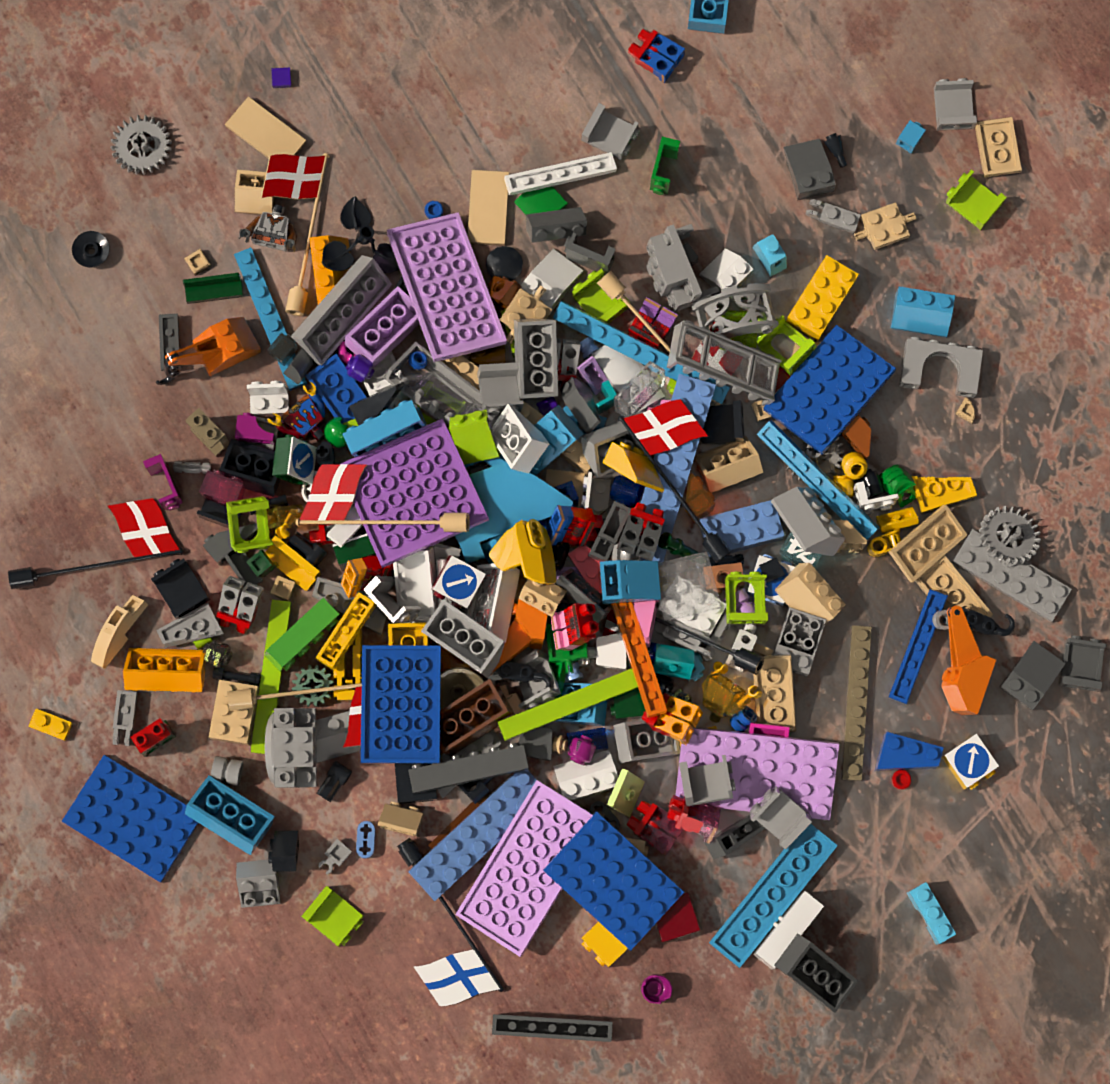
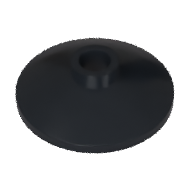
(87, 241)

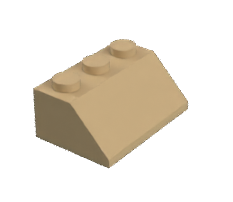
(728, 464)
(810, 593)

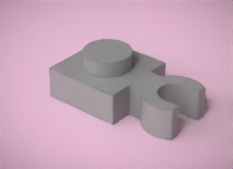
(336, 854)

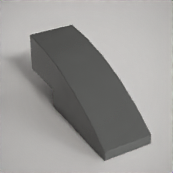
(609, 532)

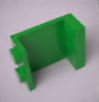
(670, 149)

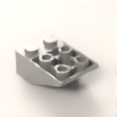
(800, 639)

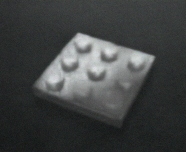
(687, 586)

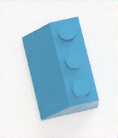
(922, 311)

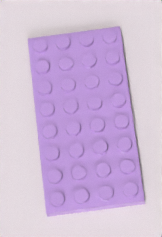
(446, 287)
(760, 762)
(513, 889)

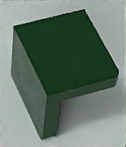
(261, 564)

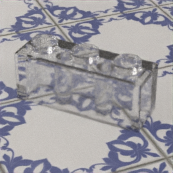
(639, 390)

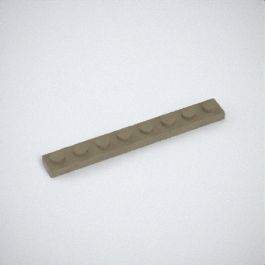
(856, 703)

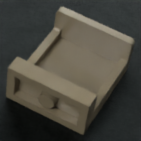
(207, 432)

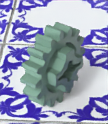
(315, 698)

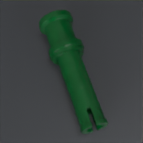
(675, 545)

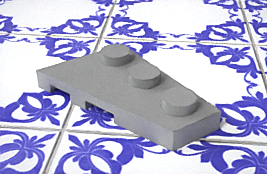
(191, 627)

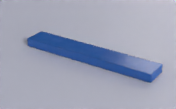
(917, 647)

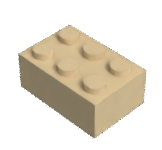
(233, 725)

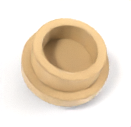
(560, 744)

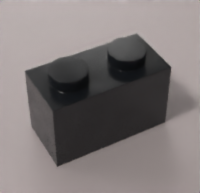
(284, 851)

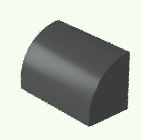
(299, 366)

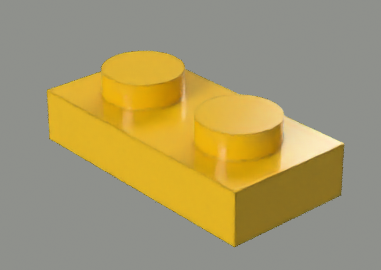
(897, 520)
(50, 724)

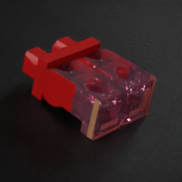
(695, 818)
(649, 827)

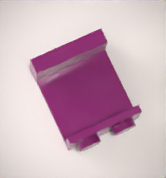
(156, 465)

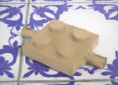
(884, 226)
(525, 307)

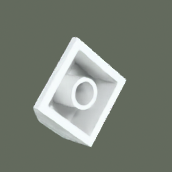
(727, 271)

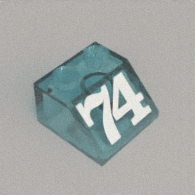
(793, 552)

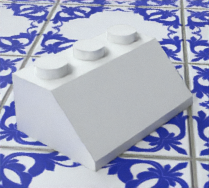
(586, 780)

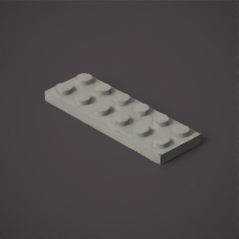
(1019, 581)

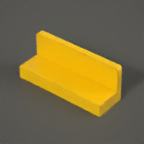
(292, 564)

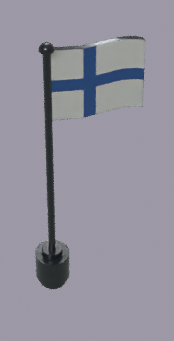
(458, 974)

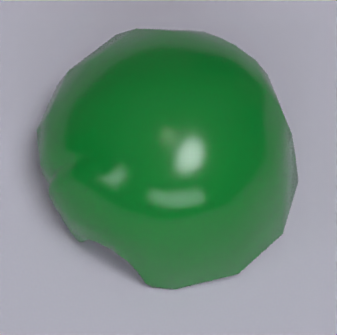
(334, 432)

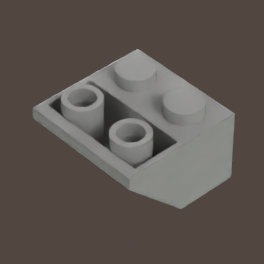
(257, 884)

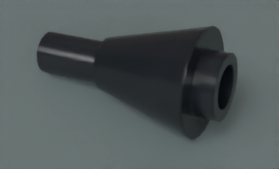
(835, 145)
(665, 683)

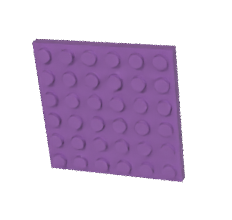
(414, 480)

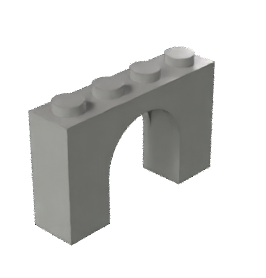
(965, 359)

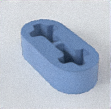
(370, 841)

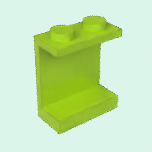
(974, 200)
(595, 300)
(473, 437)
(333, 917)

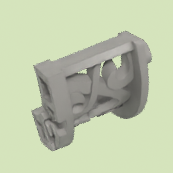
(753, 292)

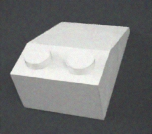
(555, 275)
(518, 440)

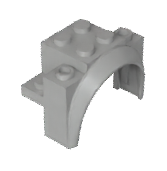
(672, 268)
(291, 748)

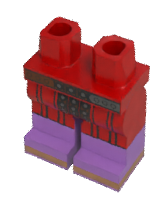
(662, 324)

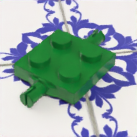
(564, 656)

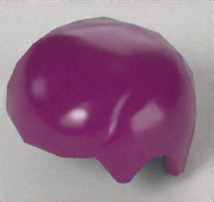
(656, 988)

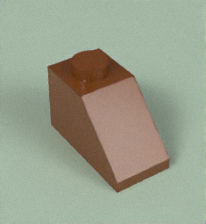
(859, 435)

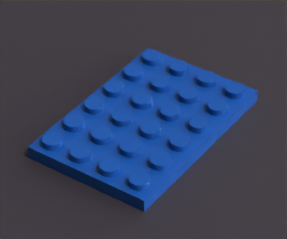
(829, 389)
(400, 704)
(131, 818)
(613, 881)

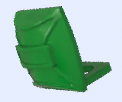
(898, 481)

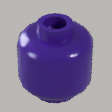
(359, 368)

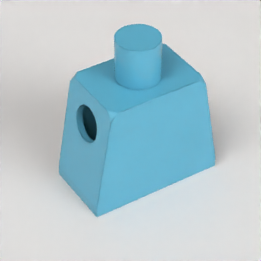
(770, 253)

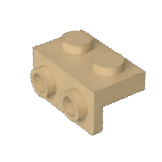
(542, 596)

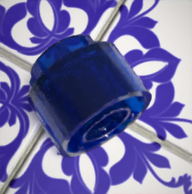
(626, 491)

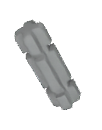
(191, 467)

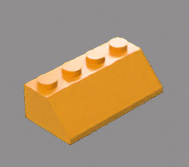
(325, 278)
(164, 670)

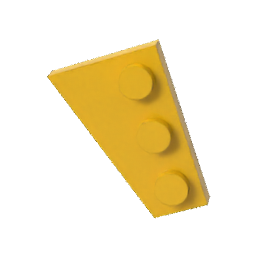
(935, 492)

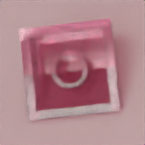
(221, 489)

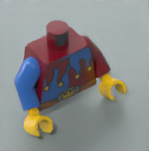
(303, 417)

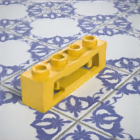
(346, 631)
(346, 695)

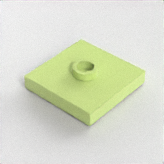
(626, 793)

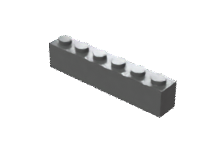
(468, 769)
(552, 1028)

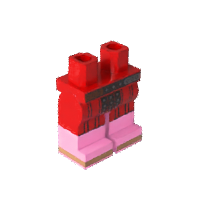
(574, 626)

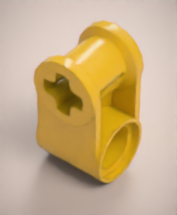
(886, 542)

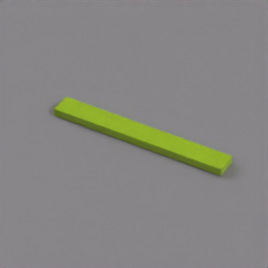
(270, 674)
(567, 704)

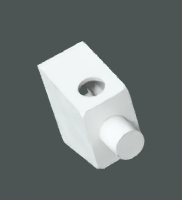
(745, 639)
(610, 652)

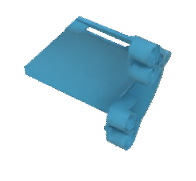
(507, 499)

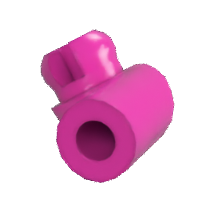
(343, 354)

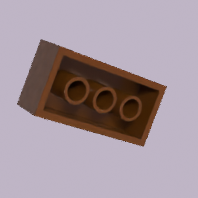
(472, 716)

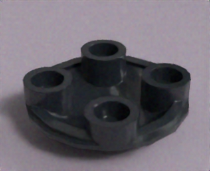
(504, 262)

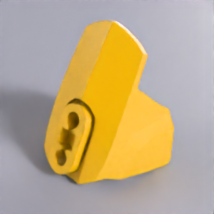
(528, 549)

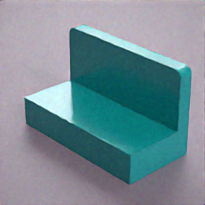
(608, 394)
(674, 661)

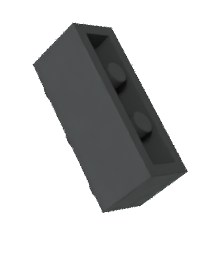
(556, 224)

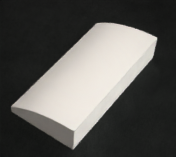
(620, 370)
(414, 582)

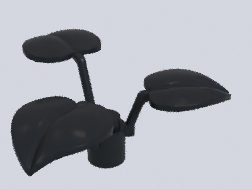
(357, 216)

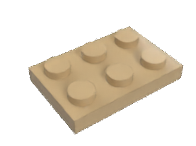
(998, 147)

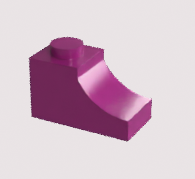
(249, 431)

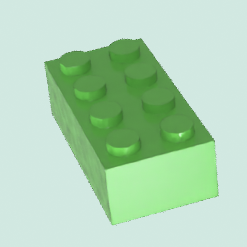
(304, 632)

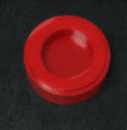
(901, 779)

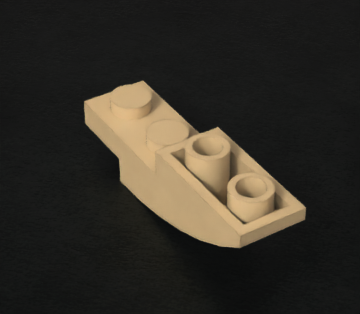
(113, 632)

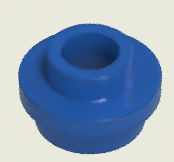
(418, 356)

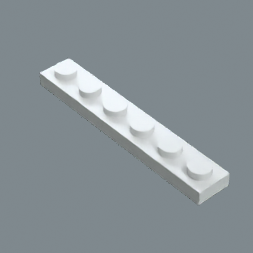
(560, 173)

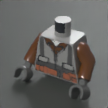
(271, 230)

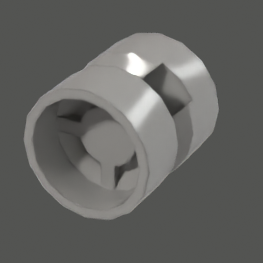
(226, 770)

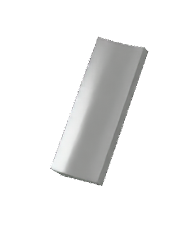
(342, 309)

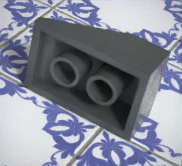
(809, 169)
(1032, 675)

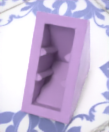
(591, 374)

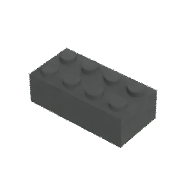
(816, 973)

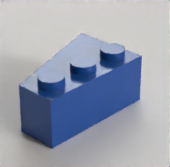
(907, 753)

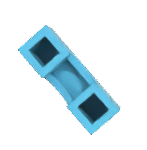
(929, 908)

